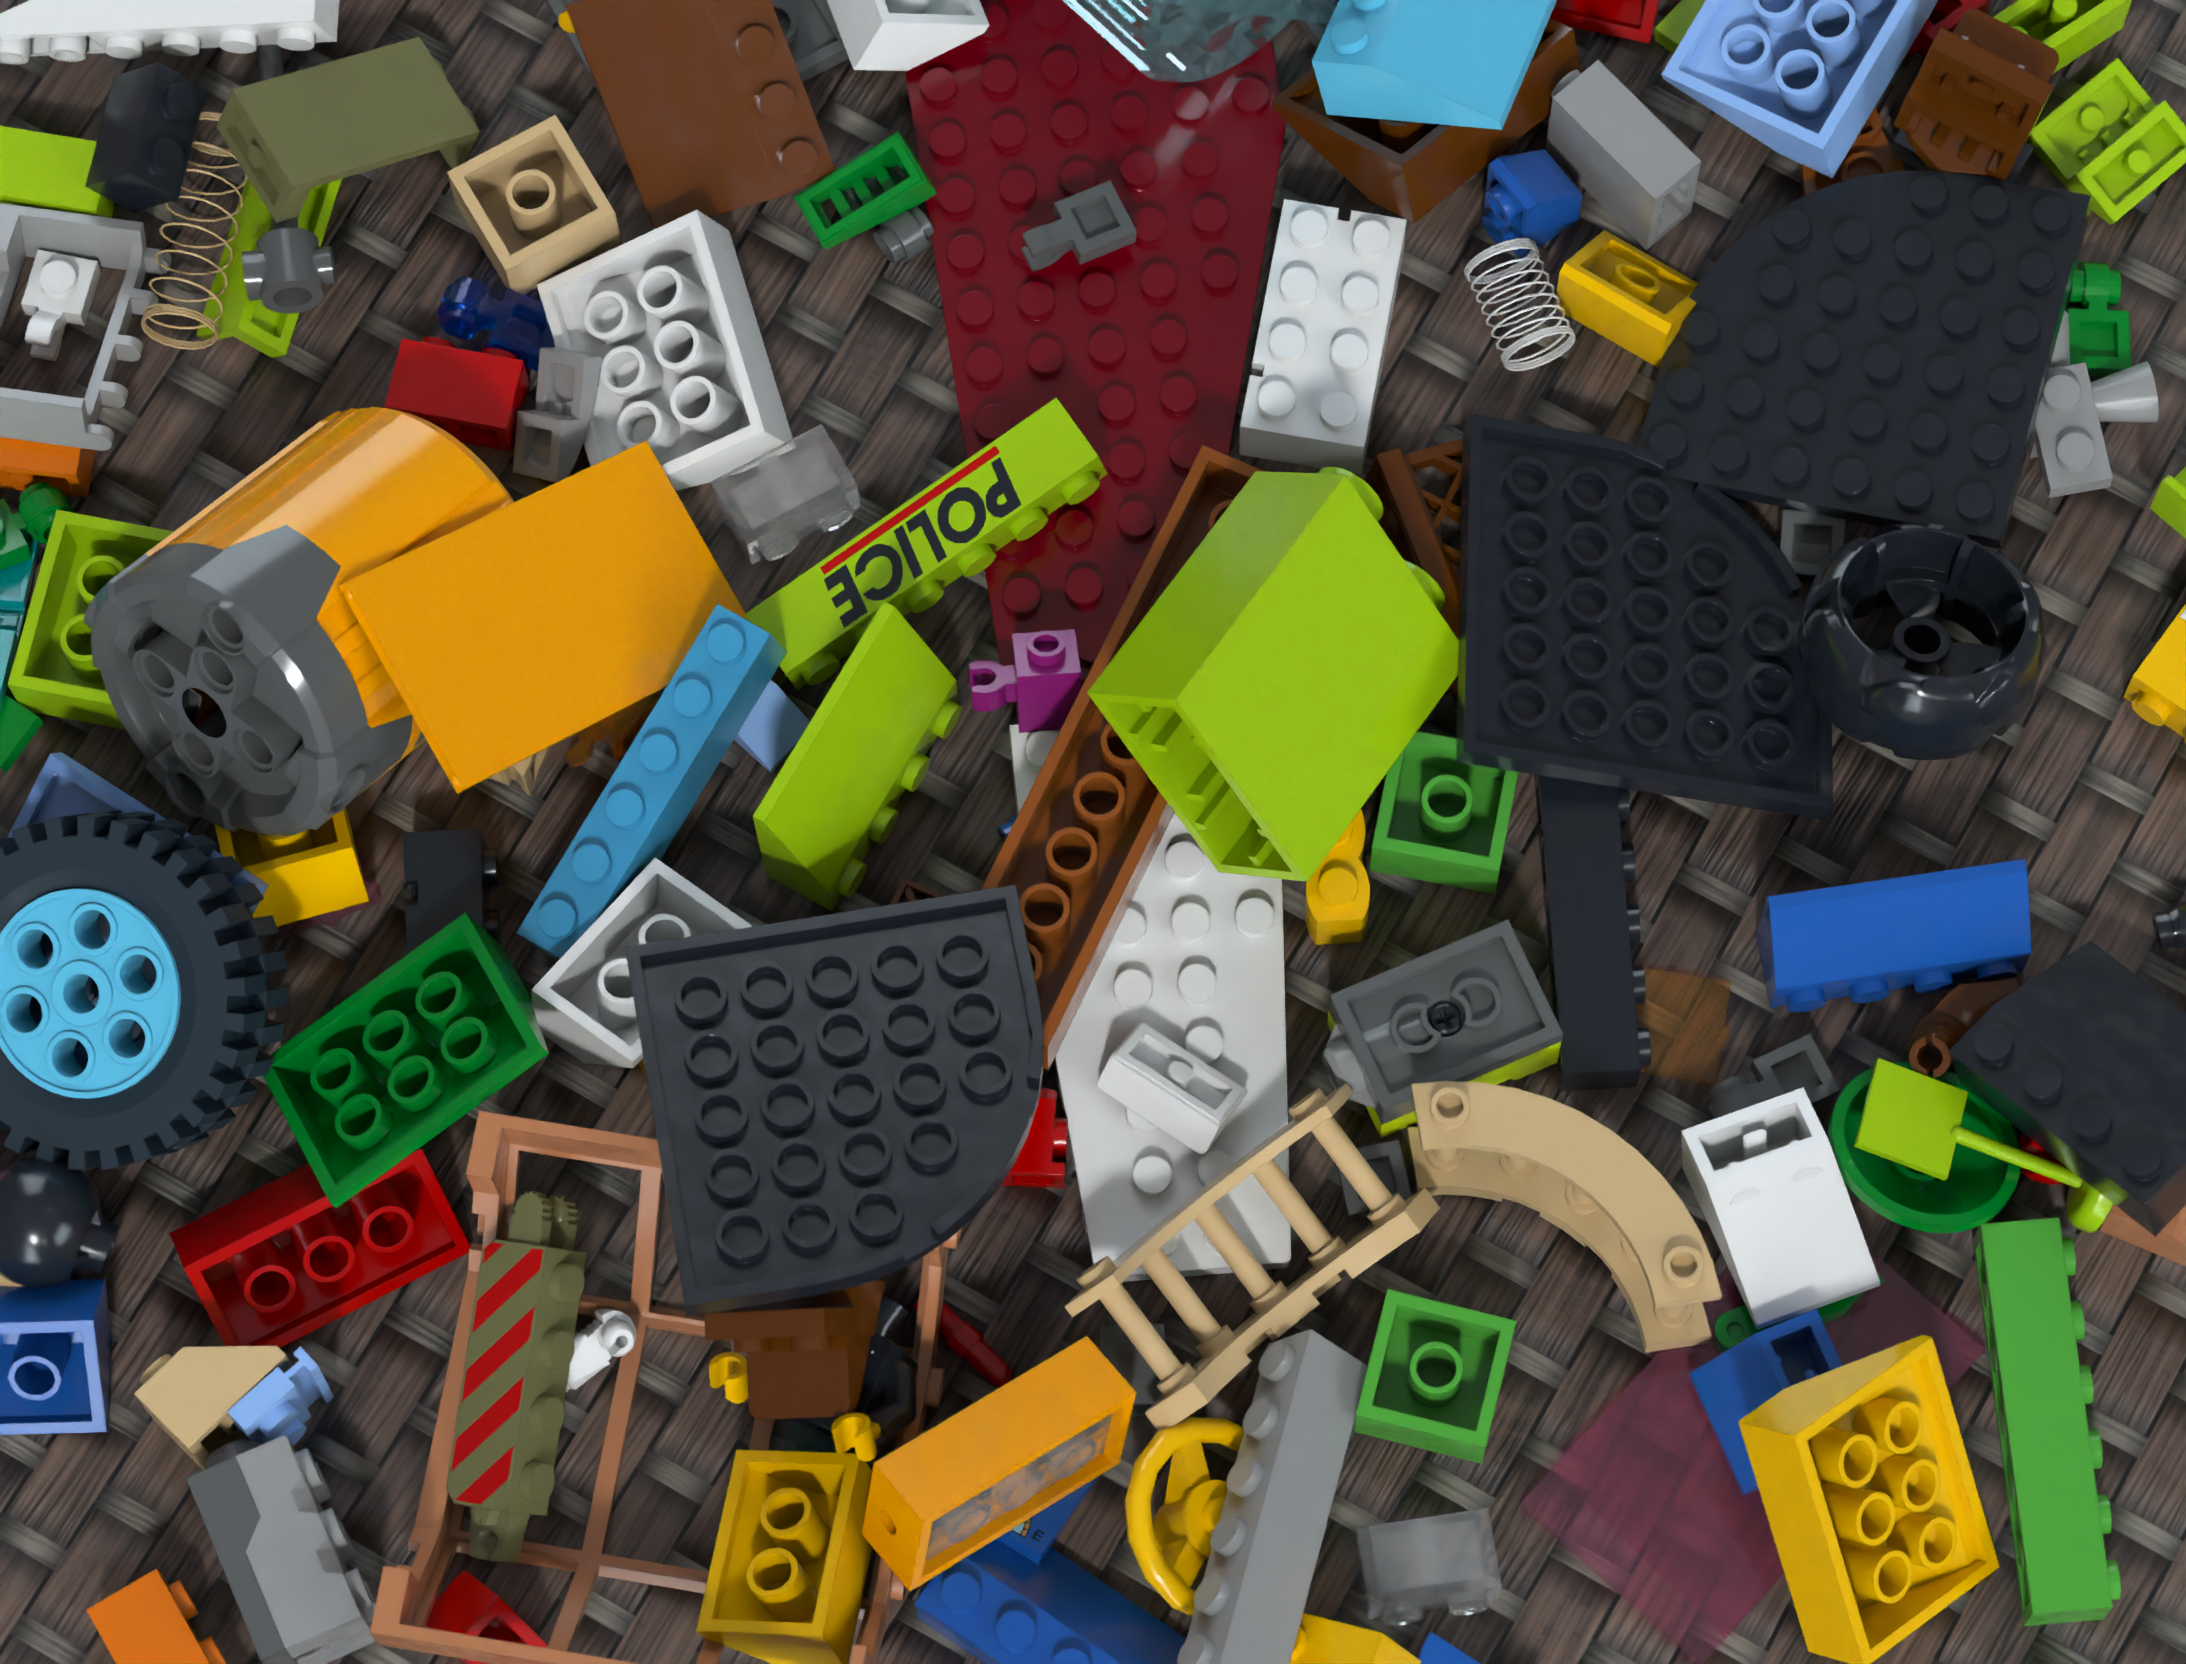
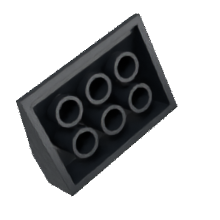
(2093, 1076)

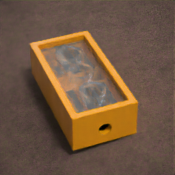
(997, 1463)

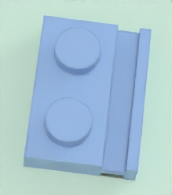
(281, 1402)

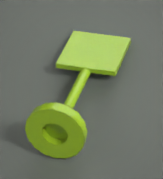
(1918, 1126)

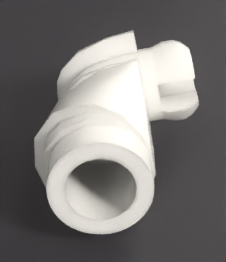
(607, 1336)

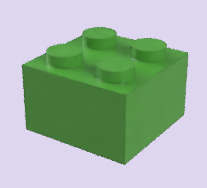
(1443, 817)
(1434, 1376)

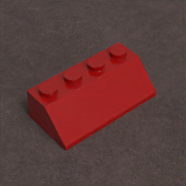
(296, 1262)

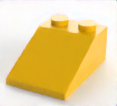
(304, 871)

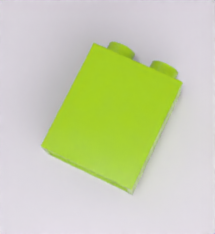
(1281, 672)

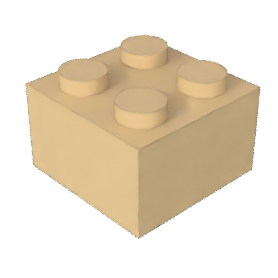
(534, 206)

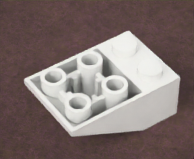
(1778, 1208)

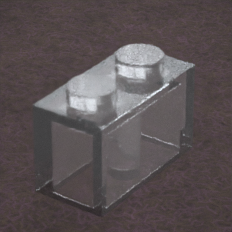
(787, 495)
(1428, 1566)

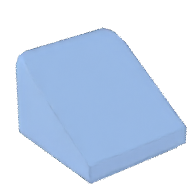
(772, 727)

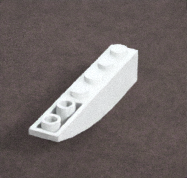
(178, 27)

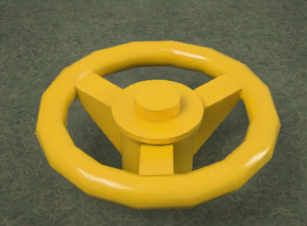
(1180, 1537)

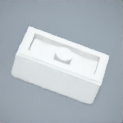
(1171, 1087)

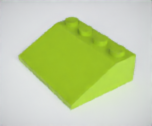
(856, 762)

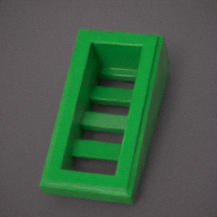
(872, 163)

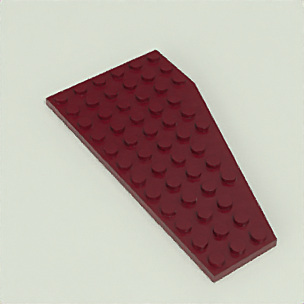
(1131, 343)

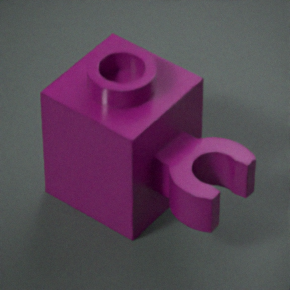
(1040, 681)

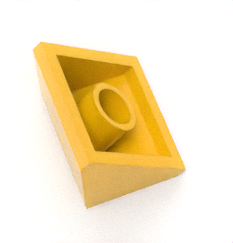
(1625, 296)

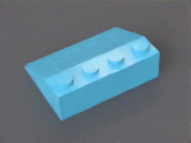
(1428, 59)

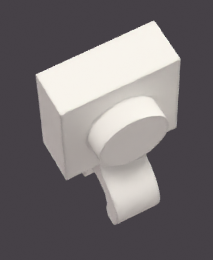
(57, 294)

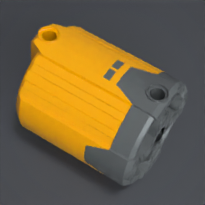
(232, 620)

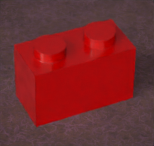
(460, 390)

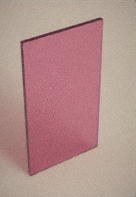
(1655, 1498)

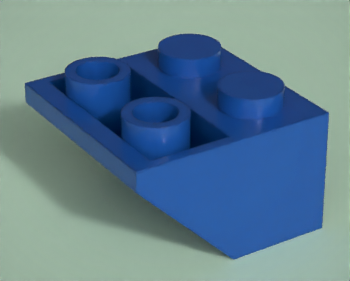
(1754, 1373)

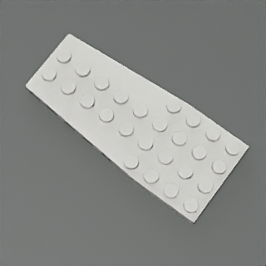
(1207, 972)

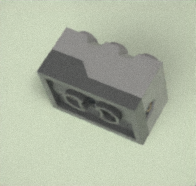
(284, 1552)

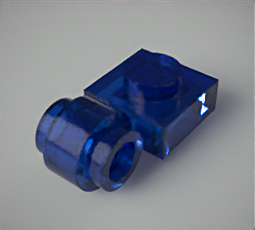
(513, 323)

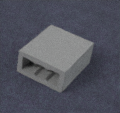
(1621, 153)

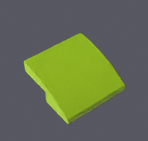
(2111, 142)

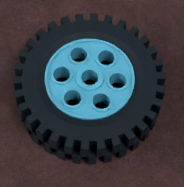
(197, 1019)

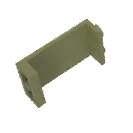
(344, 122)

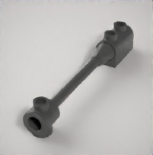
(287, 264)

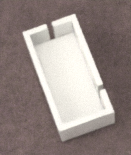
(1322, 337)

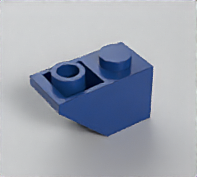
(1529, 199)

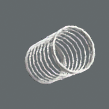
(1533, 337)

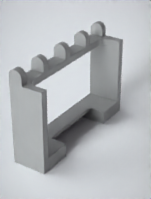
(113, 245)

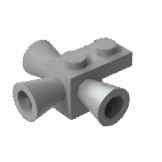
(2070, 413)

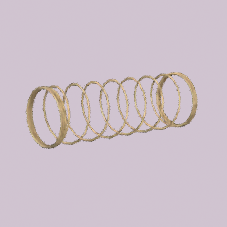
(177, 310)

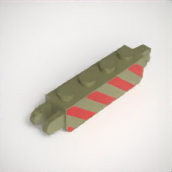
(517, 1374)

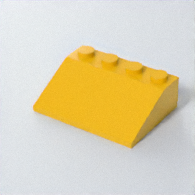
(1869, 1499)

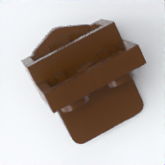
(1977, 97)
(803, 1351)

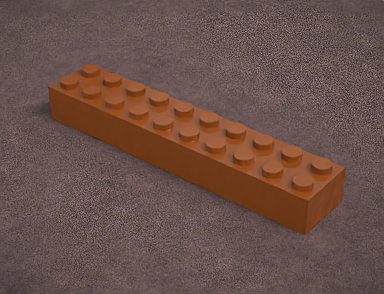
(1093, 806)

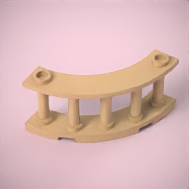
(1582, 1180)
(1275, 1306)

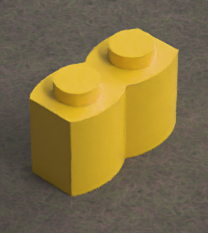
(1340, 891)

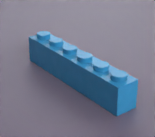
(656, 778)

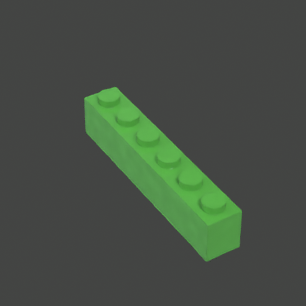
(2043, 1422)

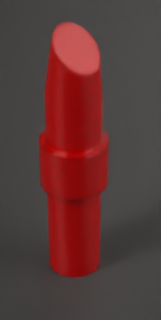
(969, 1345)

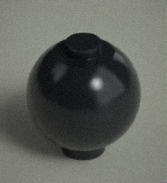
(51, 1224)

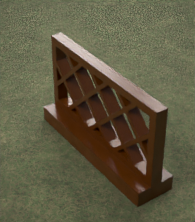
(1410, 523)

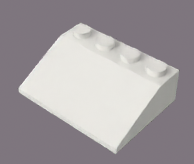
(675, 351)

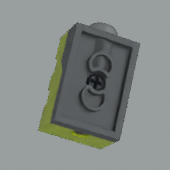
(1438, 1018)

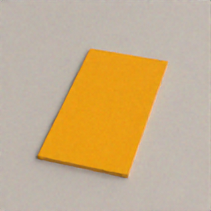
(542, 614)

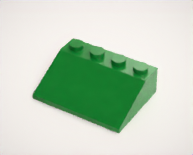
(405, 1057)

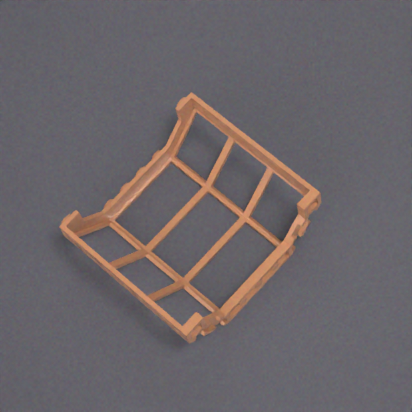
(410, 1592)

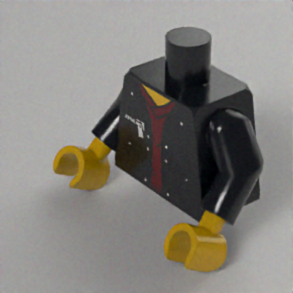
(885, 1398)

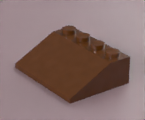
(701, 102)
(1420, 164)

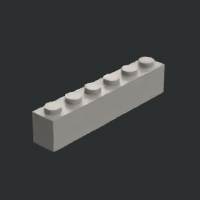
(1276, 1504)

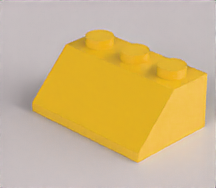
(789, 1557)

